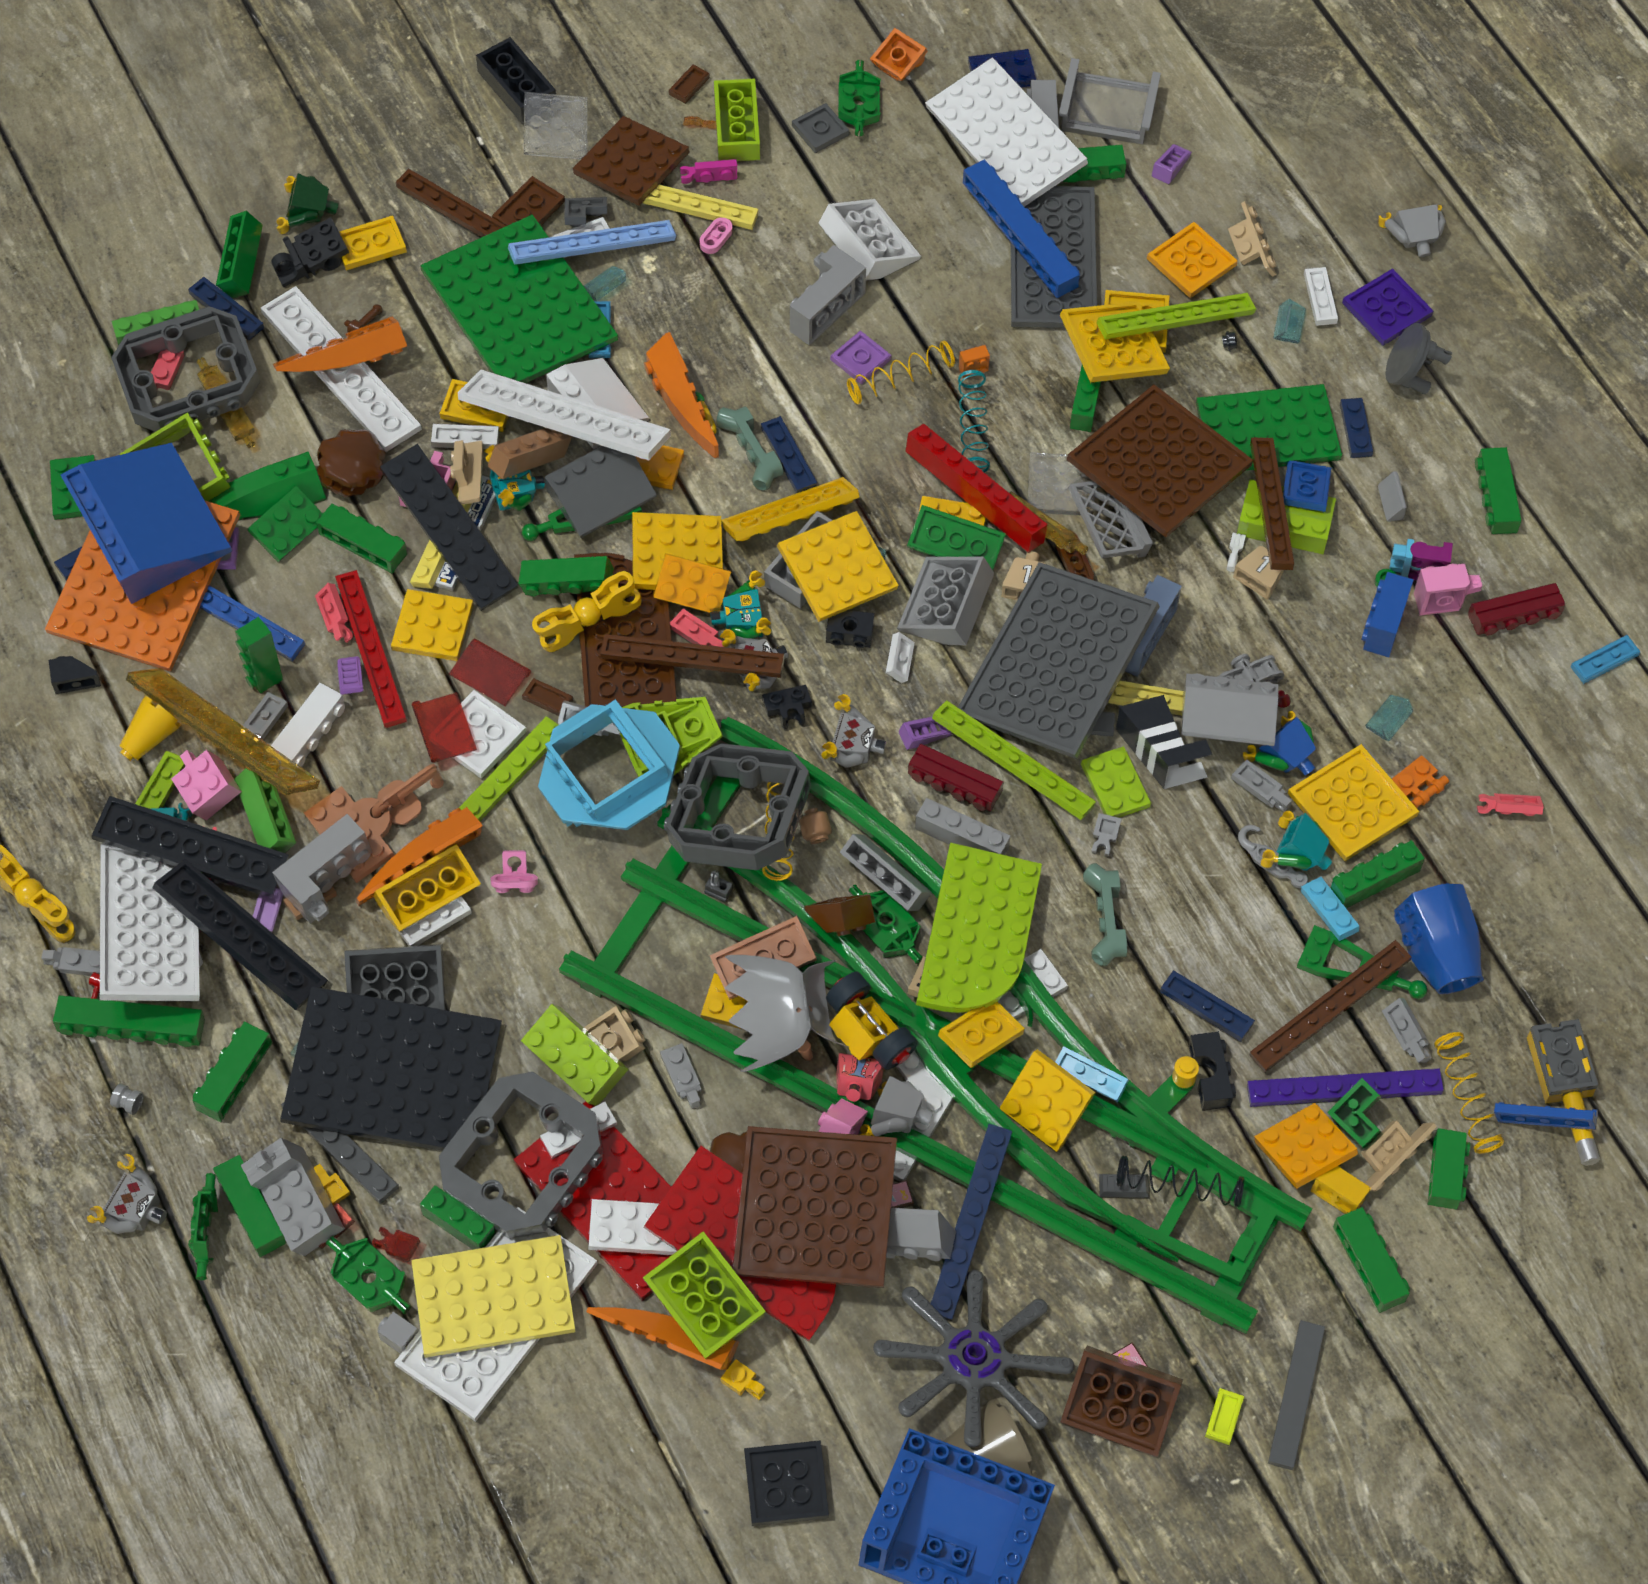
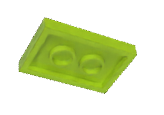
(1115, 783)

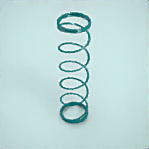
(978, 373)

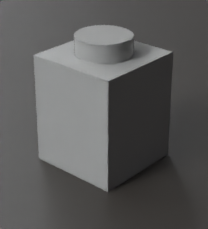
(396, 1332)

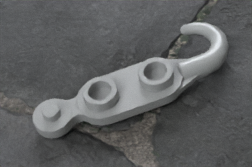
(1256, 851)

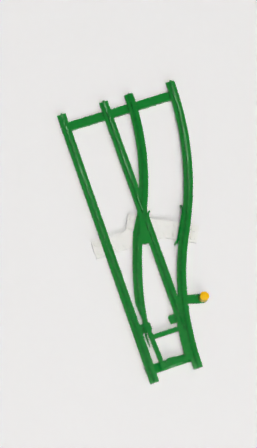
(944, 1075)

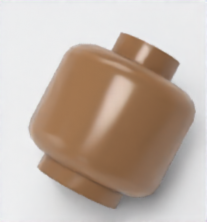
(815, 826)

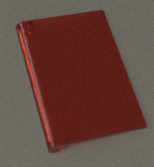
(489, 672)
(444, 727)

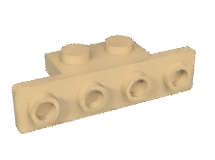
(1249, 240)
(467, 470)
(1391, 1149)

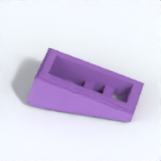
(1169, 165)
(350, 675)
(912, 738)

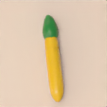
(700, 397)

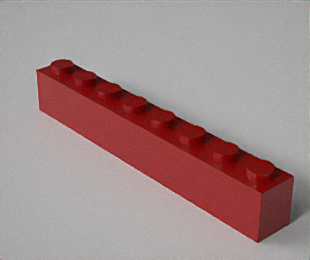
(976, 488)

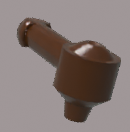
(365, 320)

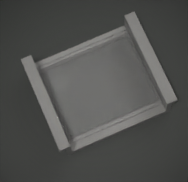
(1107, 105)

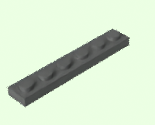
(355, 1162)

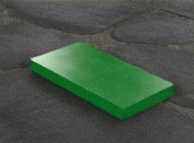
(952, 536)

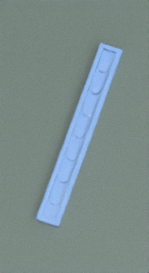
(591, 242)

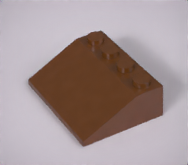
(1121, 1400)

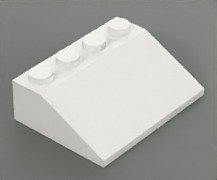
(868, 236)
(595, 384)

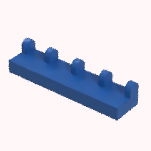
(1546, 1116)

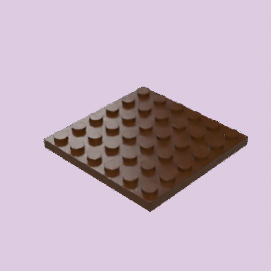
(1159, 460)
(815, 1207)

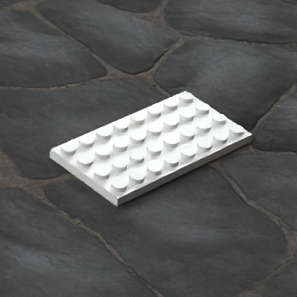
(1008, 130)
(144, 941)
(476, 1376)

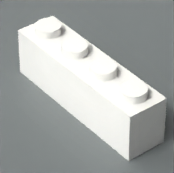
(310, 724)

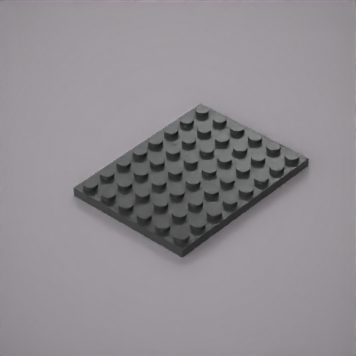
(1058, 659)

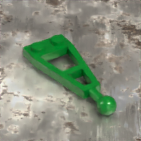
(531, 531)
(1318, 949)

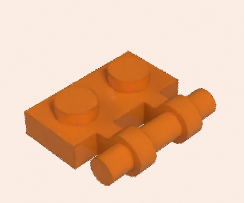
(1415, 776)

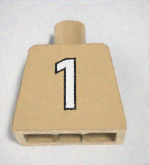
(1256, 573)
(1019, 575)

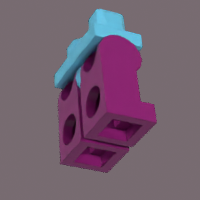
(1415, 556)

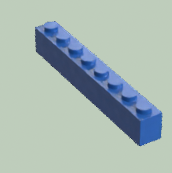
(1021, 228)

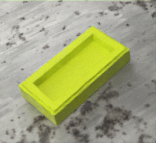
(1224, 1416)

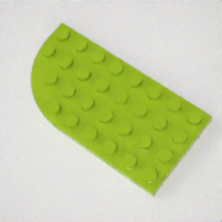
(978, 929)

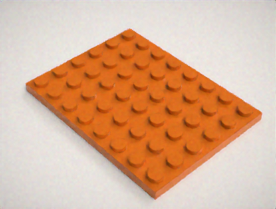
(149, 631)

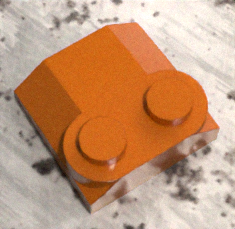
(898, 55)

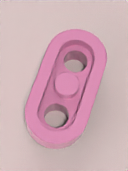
(712, 238)

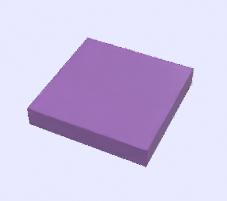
(860, 357)

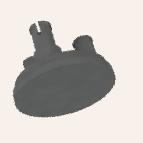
(1408, 356)

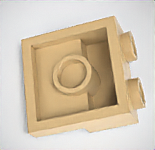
(617, 1034)

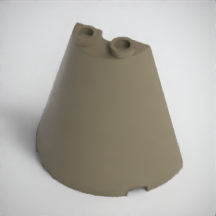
(1000, 1439)

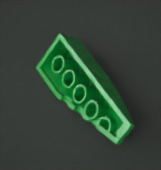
(263, 488)

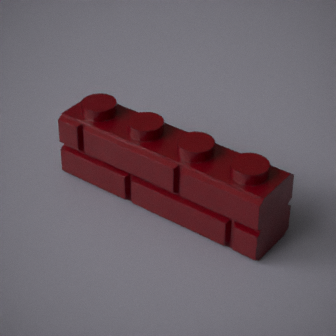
(1516, 609)
(955, 778)

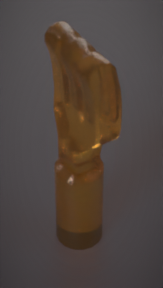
(693, 120)

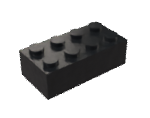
(511, 75)

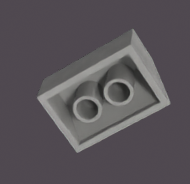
(919, 1234)

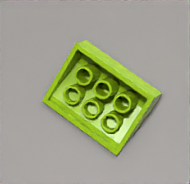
(1306, 527)
(704, 1295)

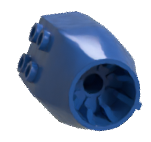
(1442, 937)

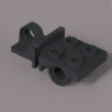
(312, 250)

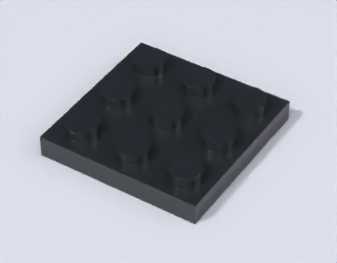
(786, 1483)

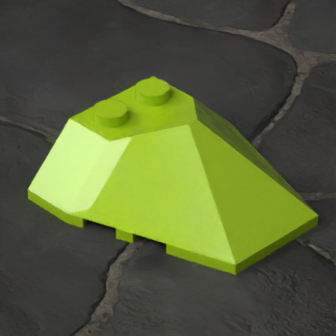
(690, 724)

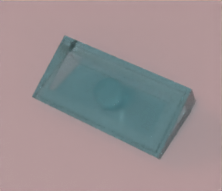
(605, 282)
(1289, 322)
(1390, 717)

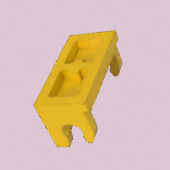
(1340, 1190)

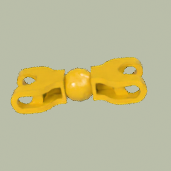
(568, 621)
(32, 895)

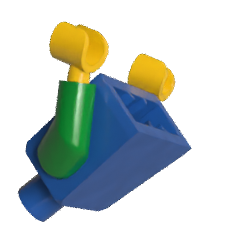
(1291, 747)

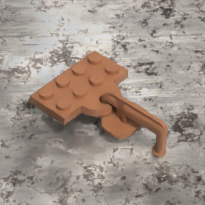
(393, 805)
(780, 942)

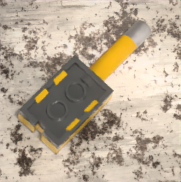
(1566, 1074)

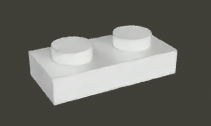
(900, 657)

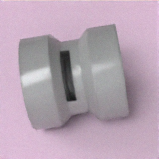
(127, 1099)

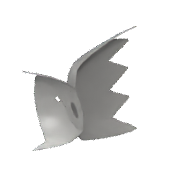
(773, 995)

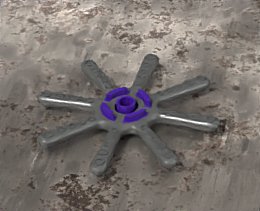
(969, 1371)

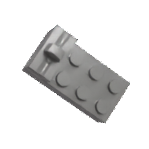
(837, 289)
(321, 865)
(294, 1195)

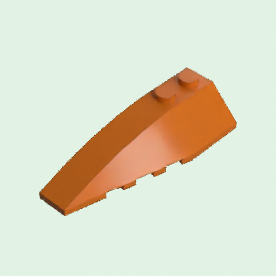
(359, 346)
(672, 382)
(457, 829)
(664, 1330)

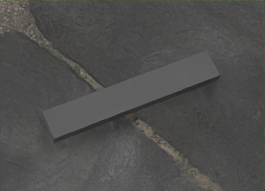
(1296, 1395)

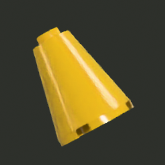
(147, 729)

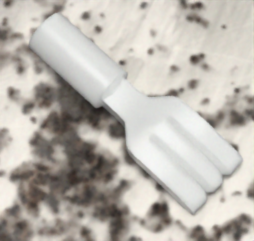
(1236, 546)

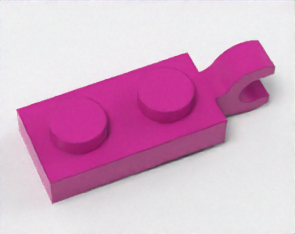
(710, 171)

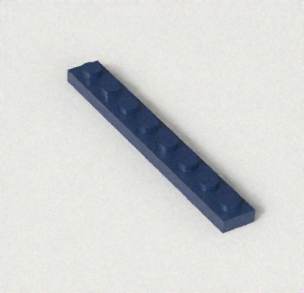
(971, 1220)

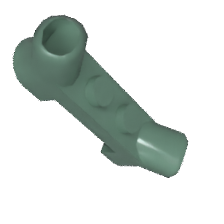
(742, 424)
(1108, 886)

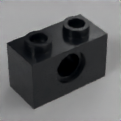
(860, 622)

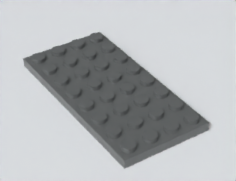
(1070, 220)

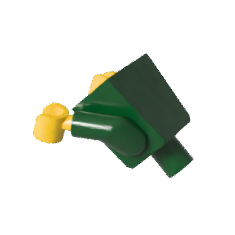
(306, 202)

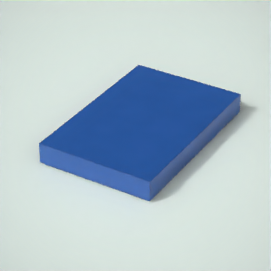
(1306, 485)

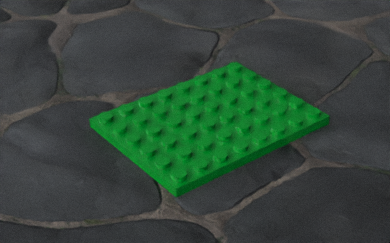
(518, 315)

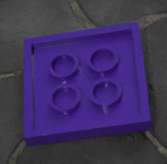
(1387, 306)

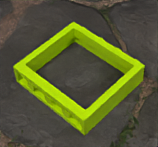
(175, 431)

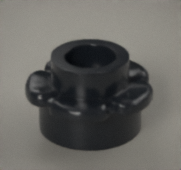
(1229, 340)

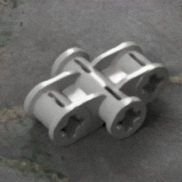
(1259, 671)

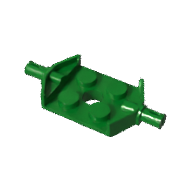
(862, 87)
(899, 935)
(204, 1204)
(360, 1258)

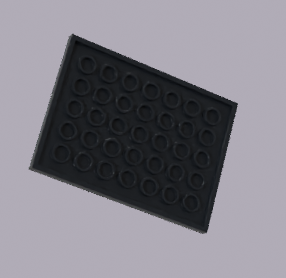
(388, 1069)

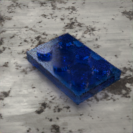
(1015, 63)

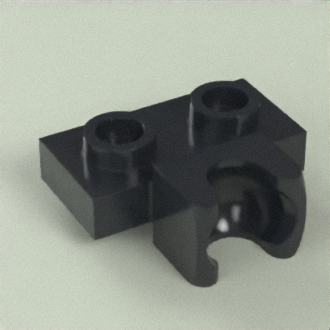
(788, 704)

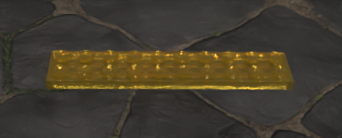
(223, 731)

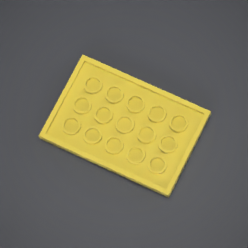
(492, 1296)

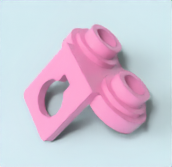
(514, 879)

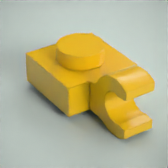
(333, 1185)
(741, 1378)

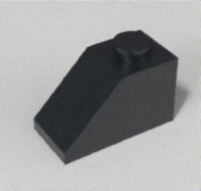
(71, 675)

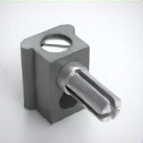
(714, 886)

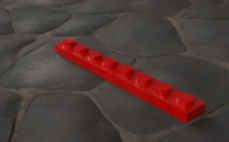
(370, 649)

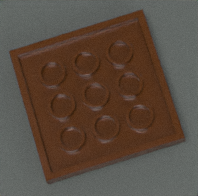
(631, 160)

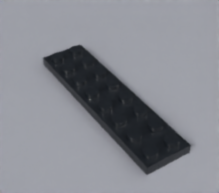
(449, 527)
(174, 839)
(239, 933)

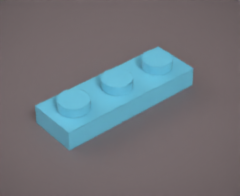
(1330, 908)
(1092, 1074)

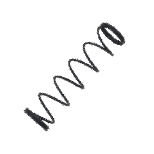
(1124, 1166)

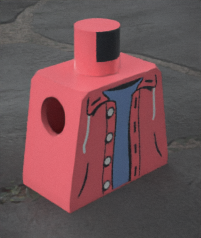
(858, 1078)

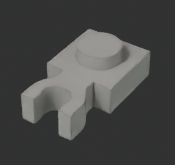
(1106, 831)

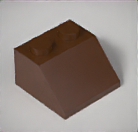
(843, 913)

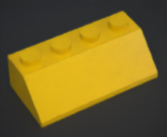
(426, 888)

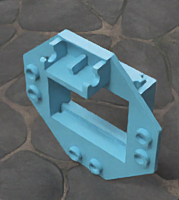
(629, 804)

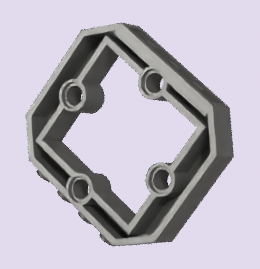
(173, 335)
(751, 767)
(553, 1198)

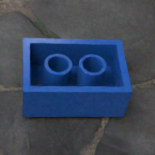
(1386, 614)

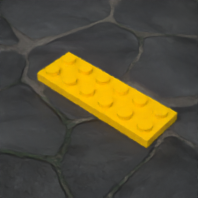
(790, 508)

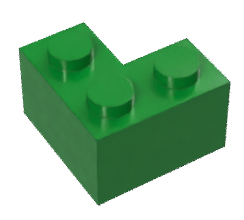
(1351, 1111)

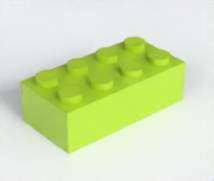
(736, 119)
(574, 1055)

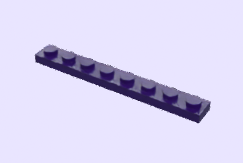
(1334, 1087)

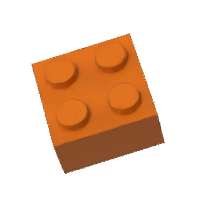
(974, 359)

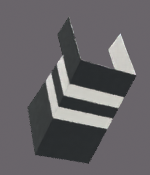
(1156, 741)

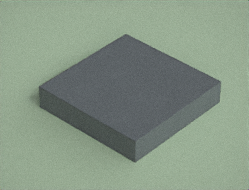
(820, 128)

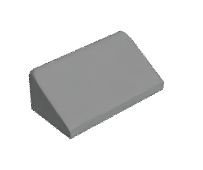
(1392, 497)

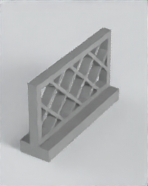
(1133, 525)

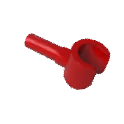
(95, 981)

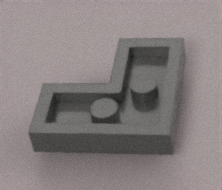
(578, 208)

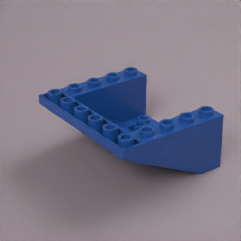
(146, 517)
(953, 1517)

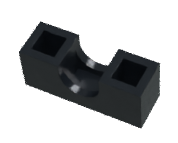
(1209, 1051)

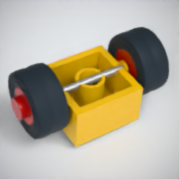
(866, 1025)

